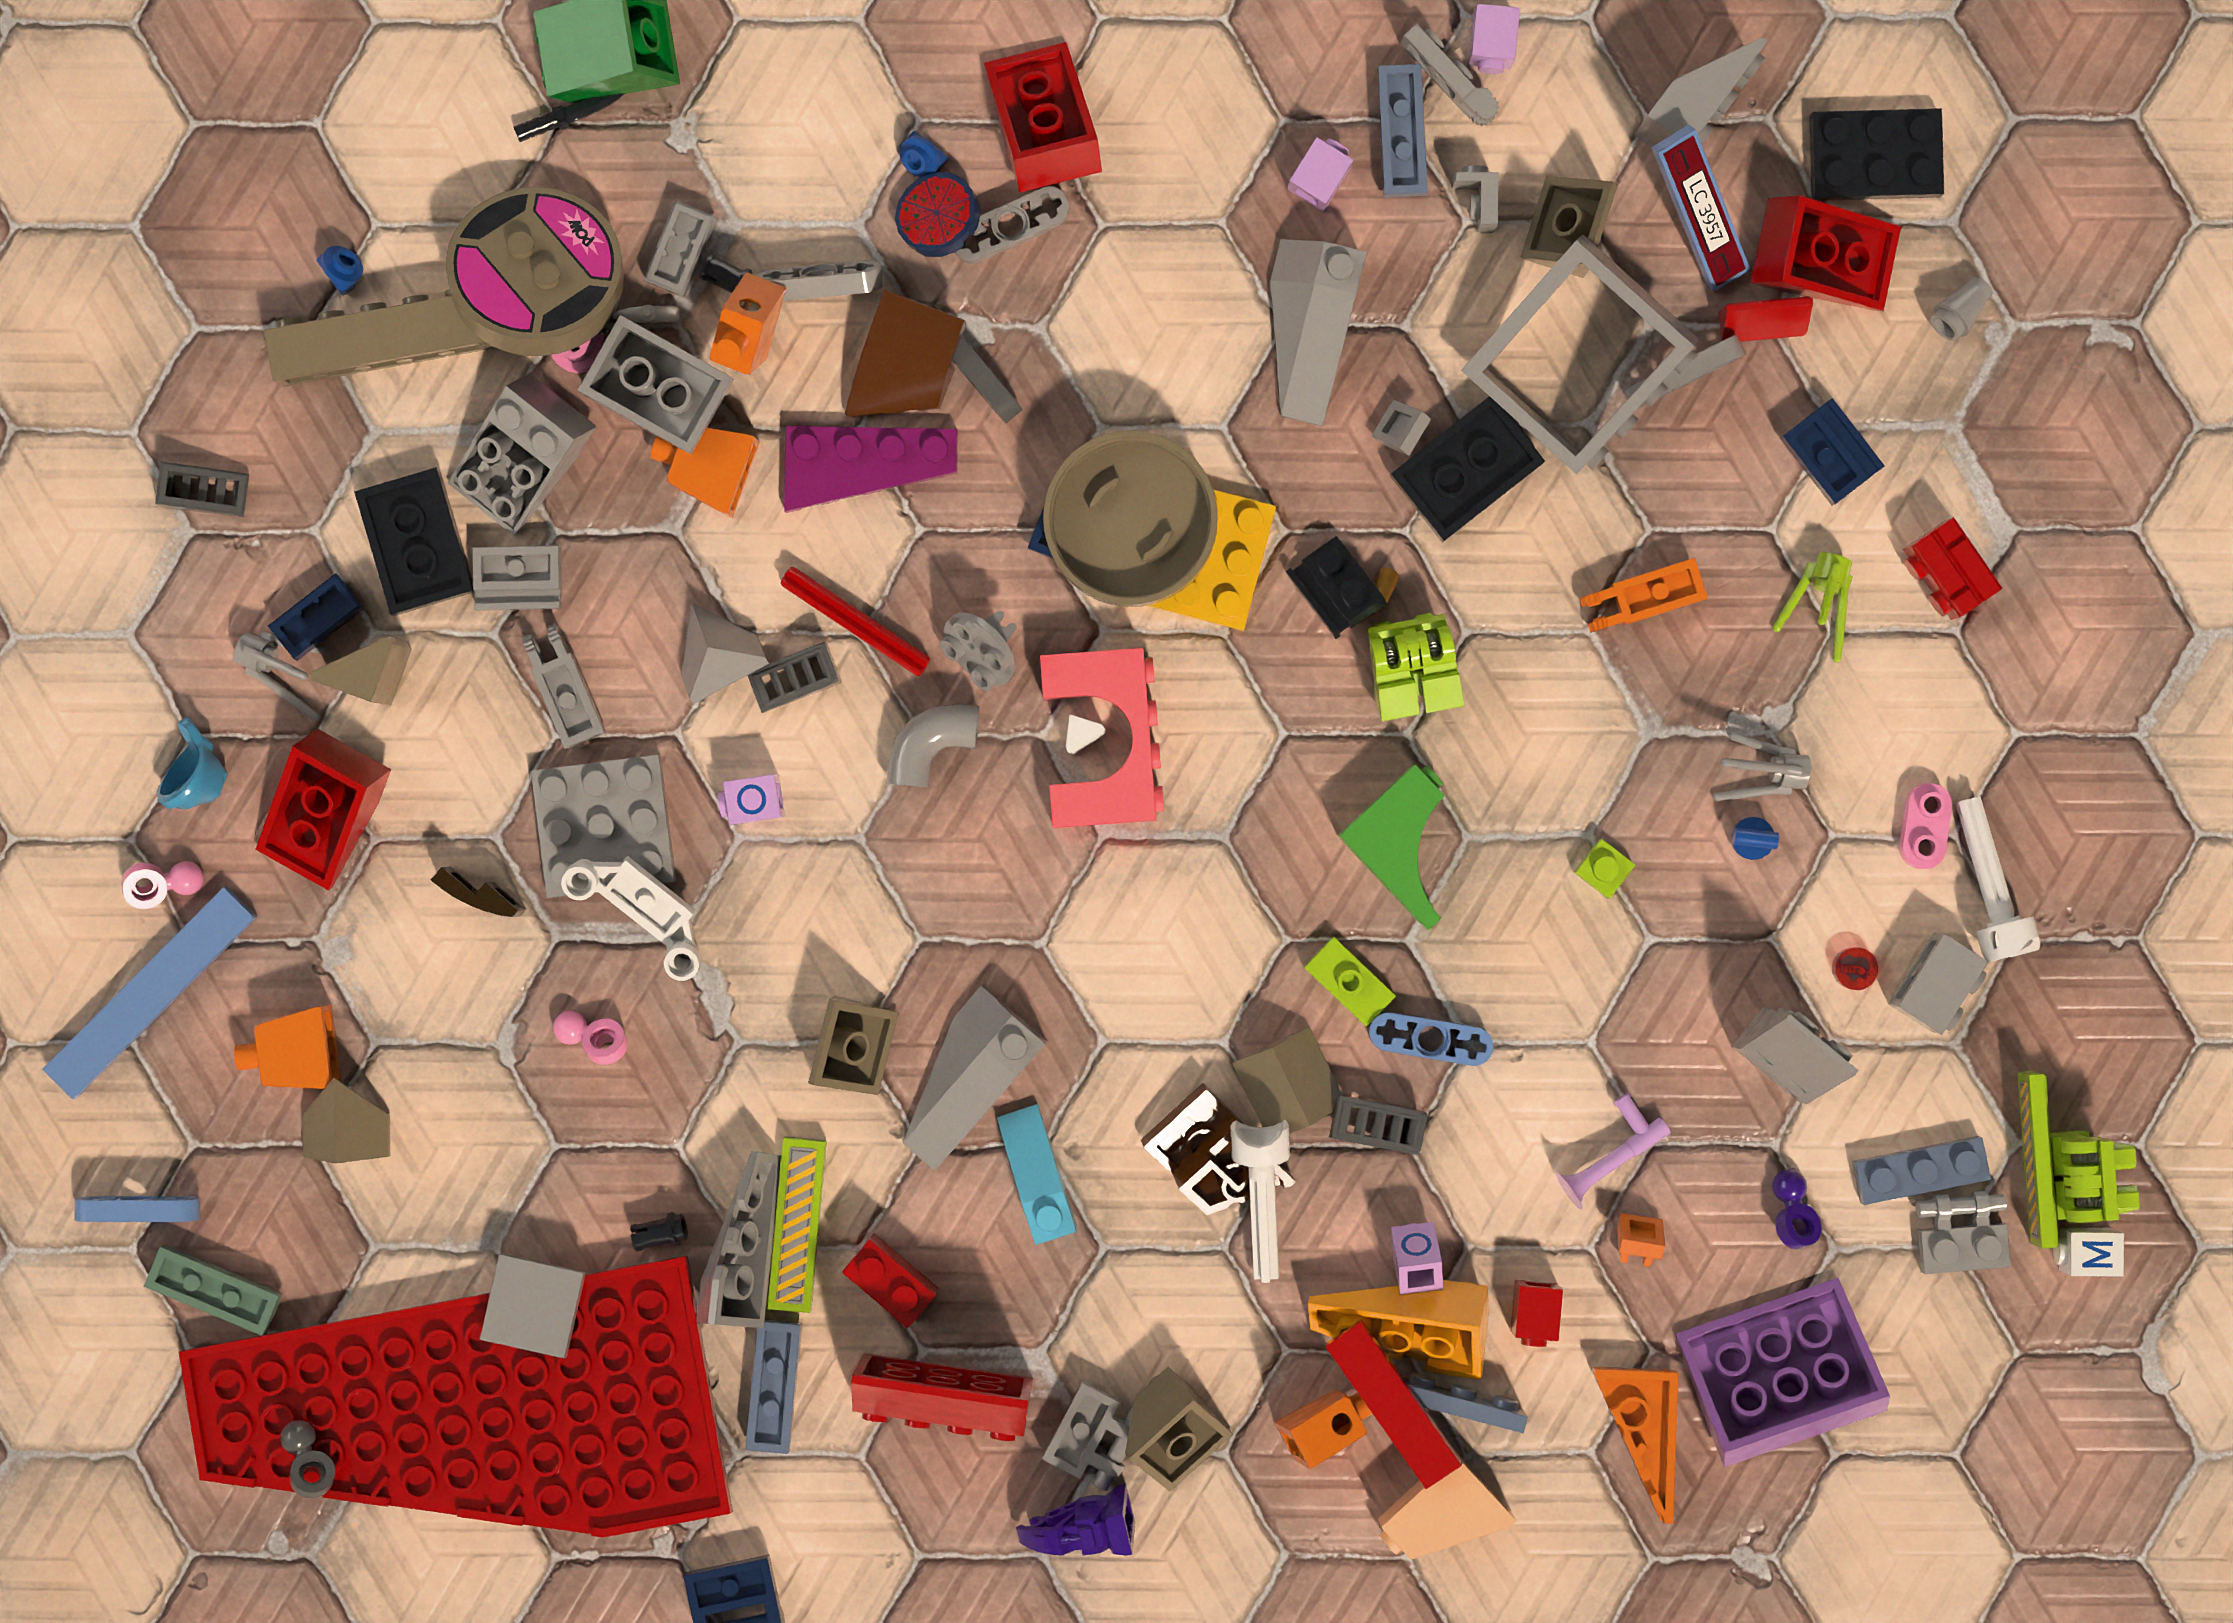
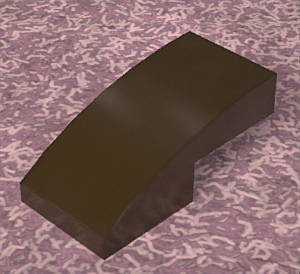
(488, 898)

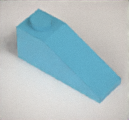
(1037, 1174)

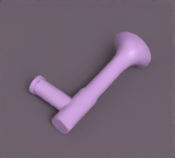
(1645, 1136)

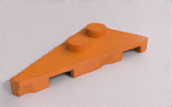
(1646, 1417)

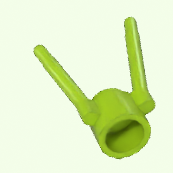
(1830, 577)

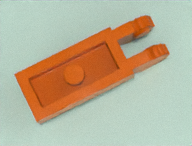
(1649, 594)

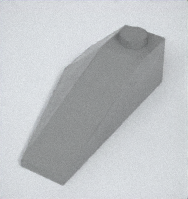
(1312, 309)
(974, 1067)
(739, 1265)

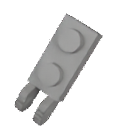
(1451, 77)
(564, 691)

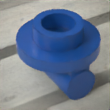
(921, 156)
(341, 267)
(1753, 838)

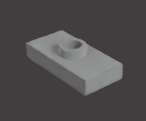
(680, 249)

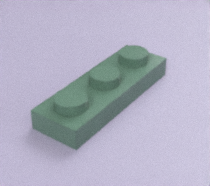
(213, 1290)

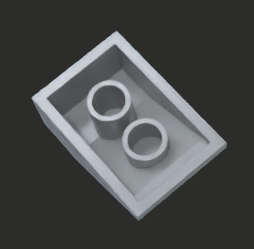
(655, 385)

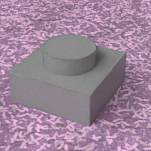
(1401, 427)

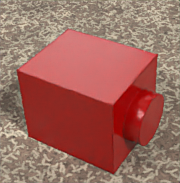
(1536, 1312)

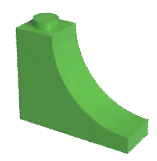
(1389, 838)

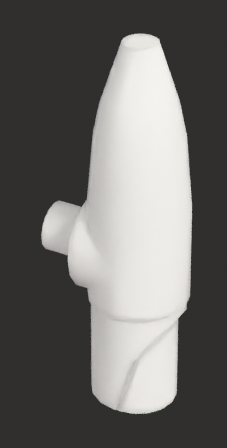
(649, 314)

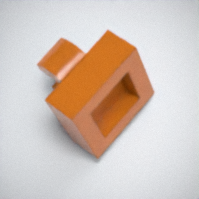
(1640, 1237)

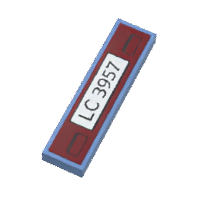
(1701, 207)

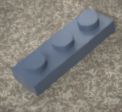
(1402, 130)
(1921, 1170)
(773, 1387)
(1463, 1403)

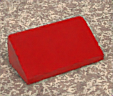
(1766, 318)

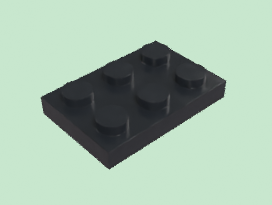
(1876, 154)
(1467, 468)
(415, 541)

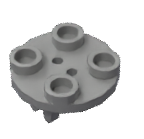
(980, 648)

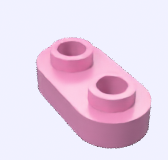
(1922, 825)

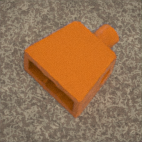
(746, 336)
(714, 470)
(293, 1050)
(1310, 1430)

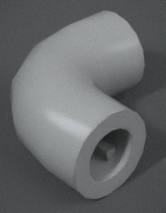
(925, 736)

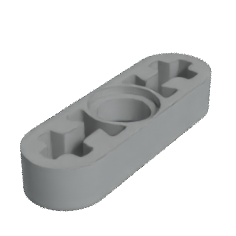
(1043, 220)
(827, 279)
(1704, 364)

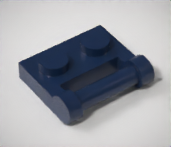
(734, 1587)

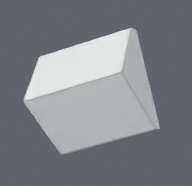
(1082, 733)

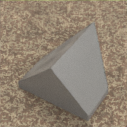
(717, 654)

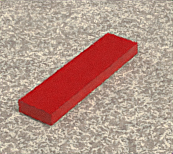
(1393, 1404)

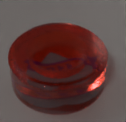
(1855, 968)

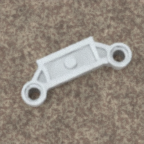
(645, 902)

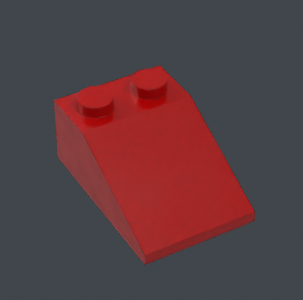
(1043, 117)
(1825, 252)
(321, 807)

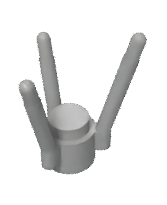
(260, 655)
(1787, 770)

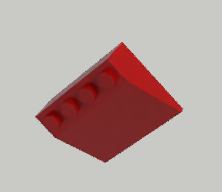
(941, 1395)

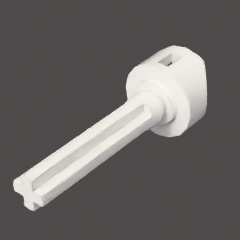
(2006, 934)
(1260, 1151)

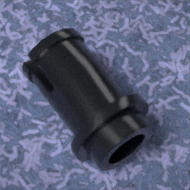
(722, 273)
(659, 1232)

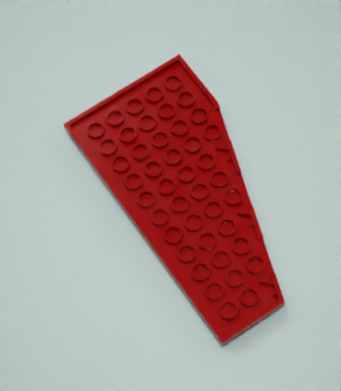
(481, 1428)

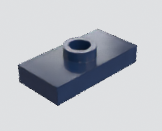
(316, 617)

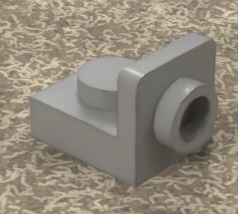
(1484, 204)

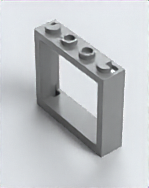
(1649, 391)

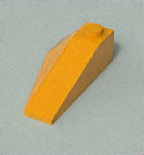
(1433, 1326)

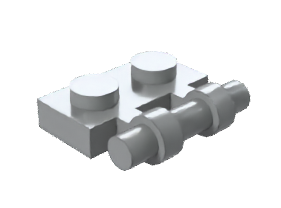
(1964, 1246)
(1081, 1432)

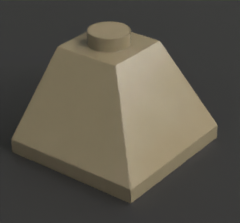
(1172, 1430)

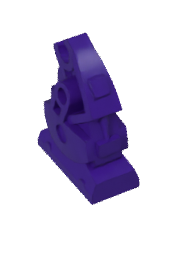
(1086, 1524)

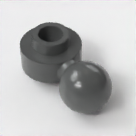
(298, 1439)

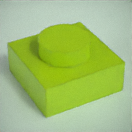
(1604, 868)

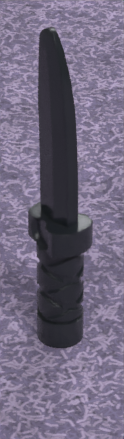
(562, 117)

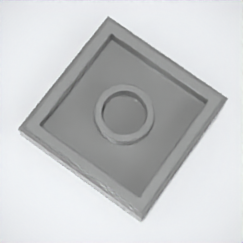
(532, 1305)

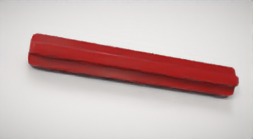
(855, 621)

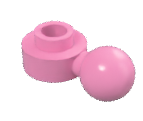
(183, 878)
(572, 1028)

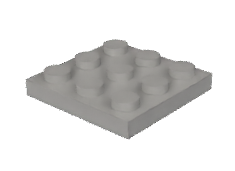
(603, 816)

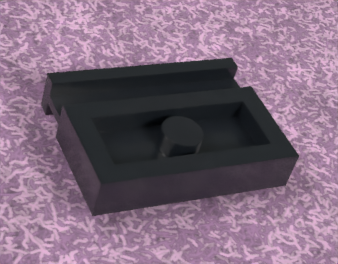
(1336, 587)

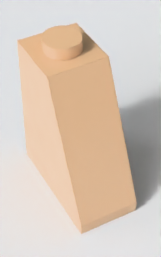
(1444, 1514)

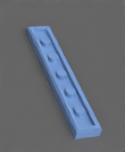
(150, 992)

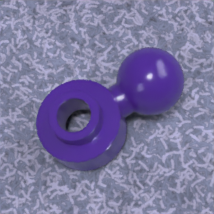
(1790, 1188)

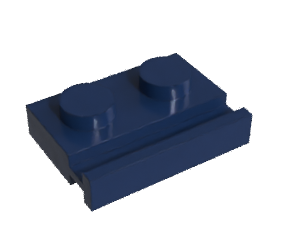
(1832, 452)

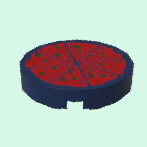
(937, 214)

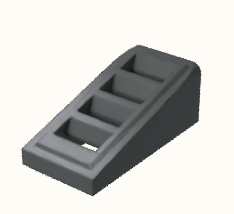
(165, 486)
(827, 665)
(1413, 1130)

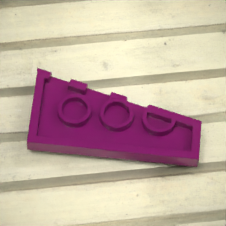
(857, 461)

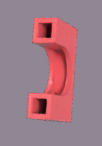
(1122, 680)

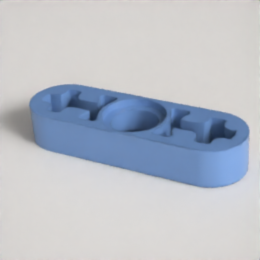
(1460, 1054)
(137, 1209)

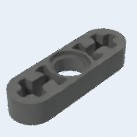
(985, 382)

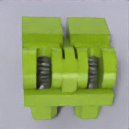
(1411, 662)
(2089, 1177)

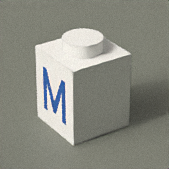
(2090, 1251)

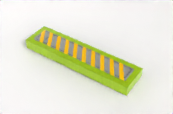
(2038, 1159)
(797, 1224)

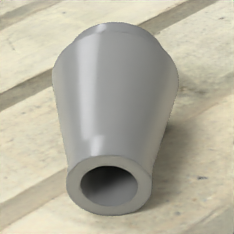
(1960, 310)

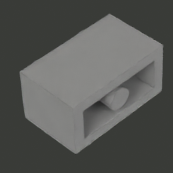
(1939, 984)

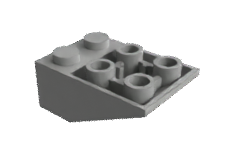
(1701, 95)
(521, 452)
(1792, 1055)

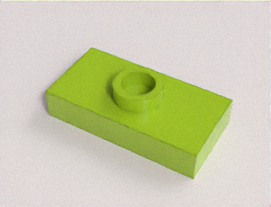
(1349, 981)

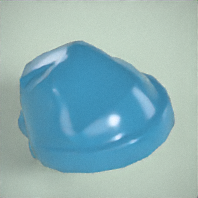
(195, 775)

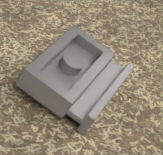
(517, 578)

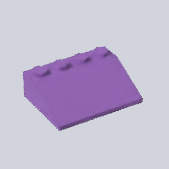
(1782, 1372)

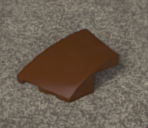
(905, 358)
(1198, 1152)

